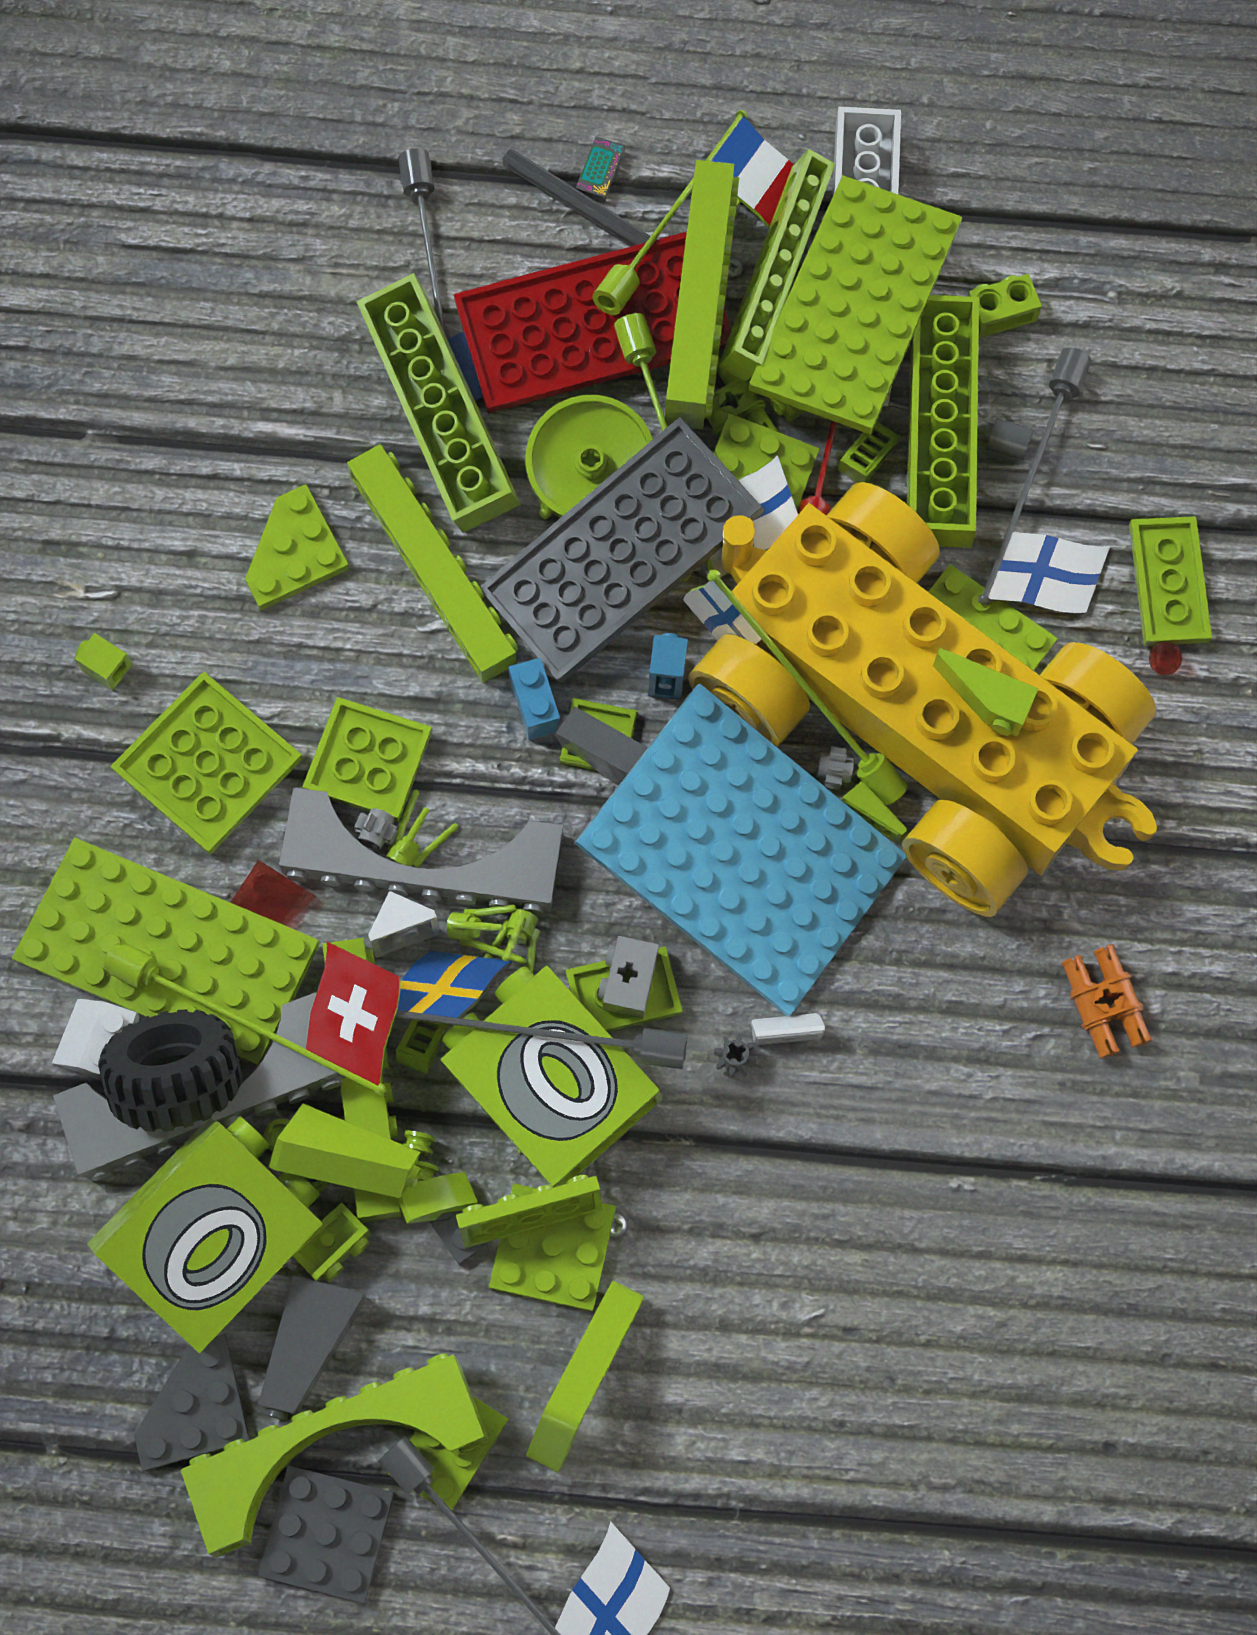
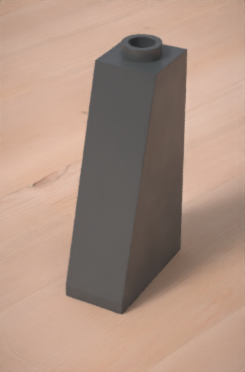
(599, 745)
(306, 1340)

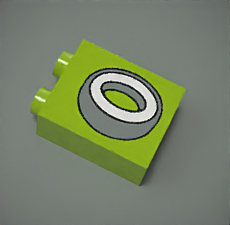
(548, 1094)
(208, 1230)

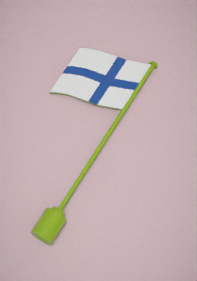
(766, 485)
(726, 615)

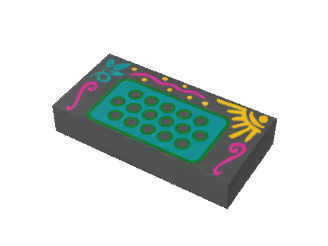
(600, 169)

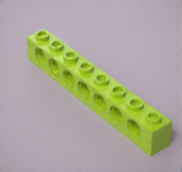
(776, 265)

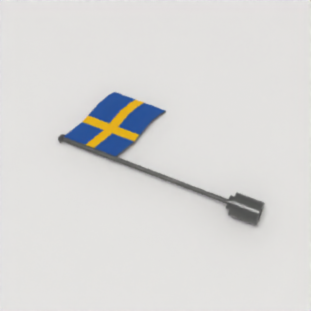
(448, 985)

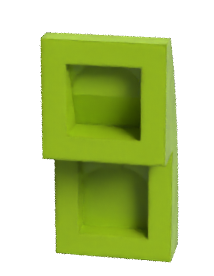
(436, 1196)

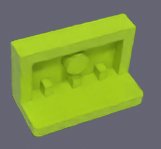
(333, 1244)

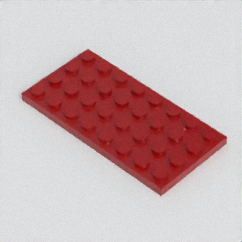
(550, 338)

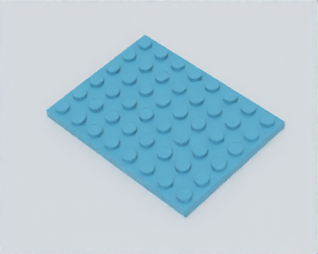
(741, 849)

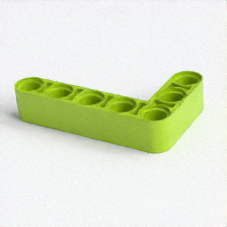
(583, 1376)

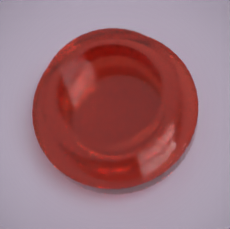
(1165, 658)

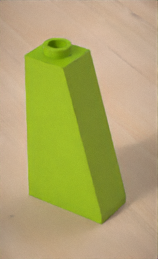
(344, 1154)

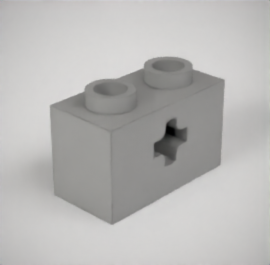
(633, 996)

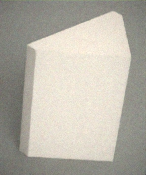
(401, 925)

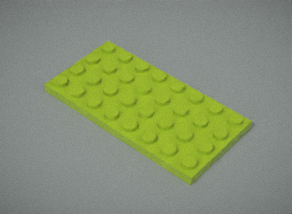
(856, 304)
(195, 936)

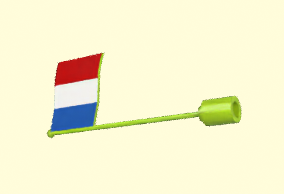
(761, 183)

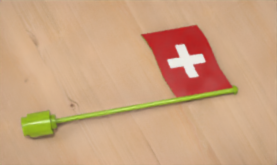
(346, 1020)

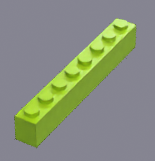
(432, 563)
(369, 1112)

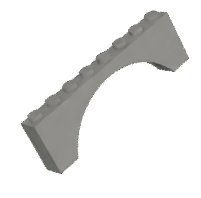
(323, 849)
(104, 1143)

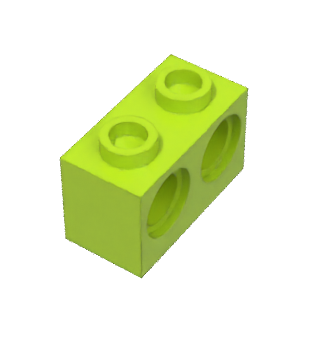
(1006, 311)

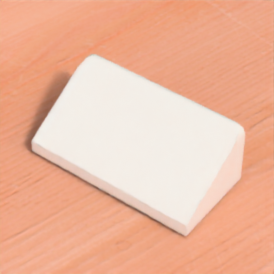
(787, 1029)

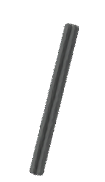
(574, 199)

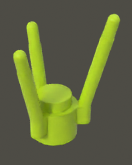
(404, 849)
(468, 926)
(518, 930)

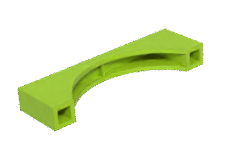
(232, 1484)

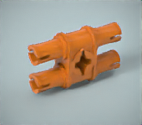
(1098, 1016)

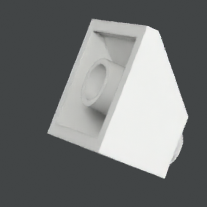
(88, 1032)

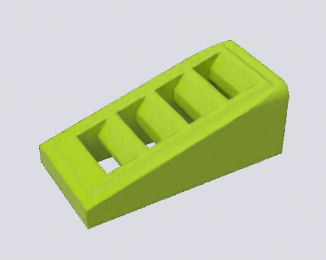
(855, 470)
(874, 811)
(416, 1053)

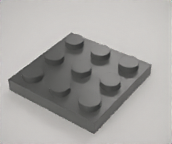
(326, 1534)

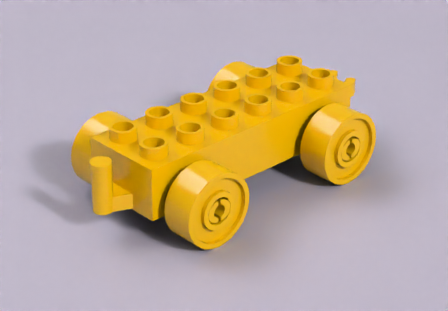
(865, 638)

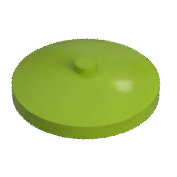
(580, 447)

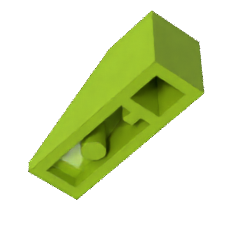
(990, 694)

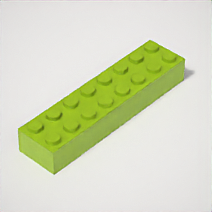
(702, 294)
(438, 403)
(944, 419)

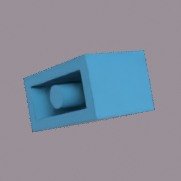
(667, 666)
(534, 698)

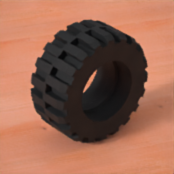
(170, 1070)

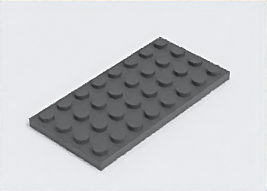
(619, 550)

